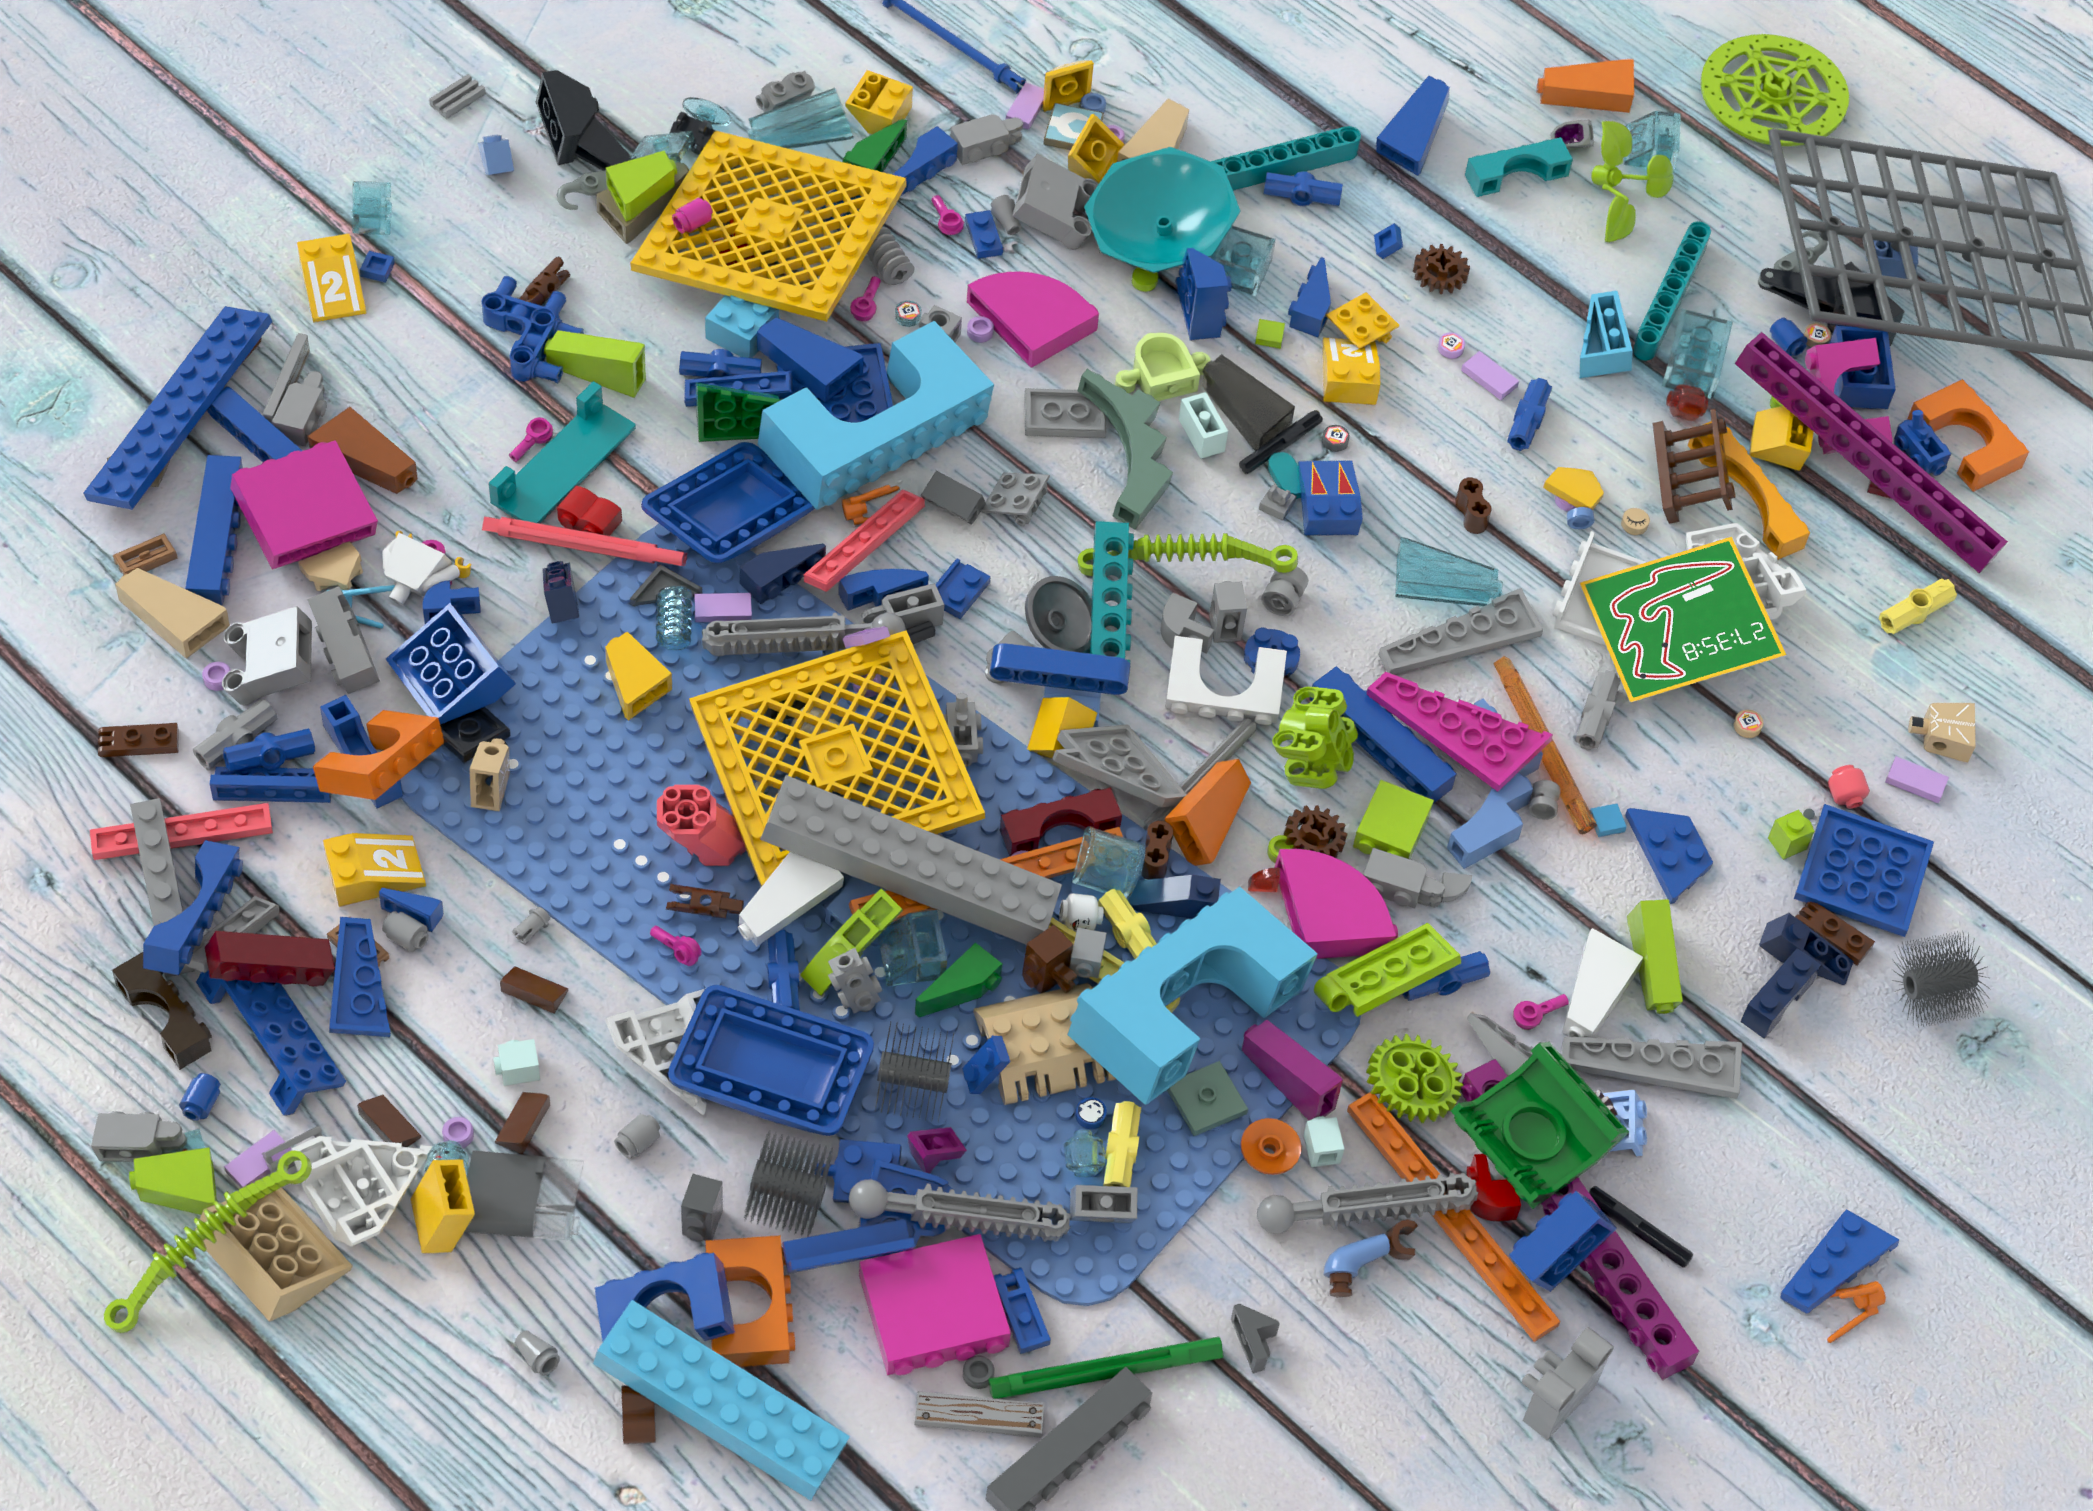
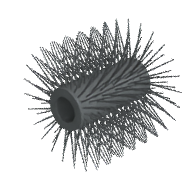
(1941, 979)
(913, 1072)
(788, 1183)

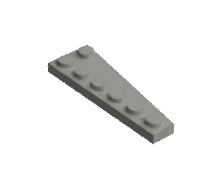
(1496, 625)
(1682, 1065)

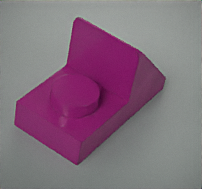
(933, 1146)

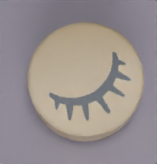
(1635, 521)

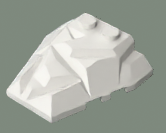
(1773, 583)

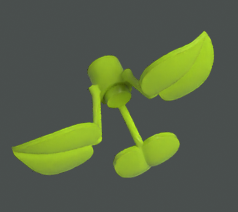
(1614, 146)

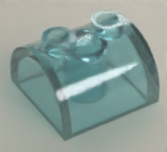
(1109, 862)

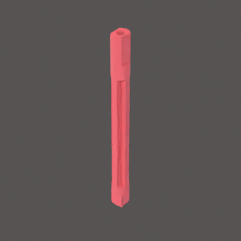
(583, 541)

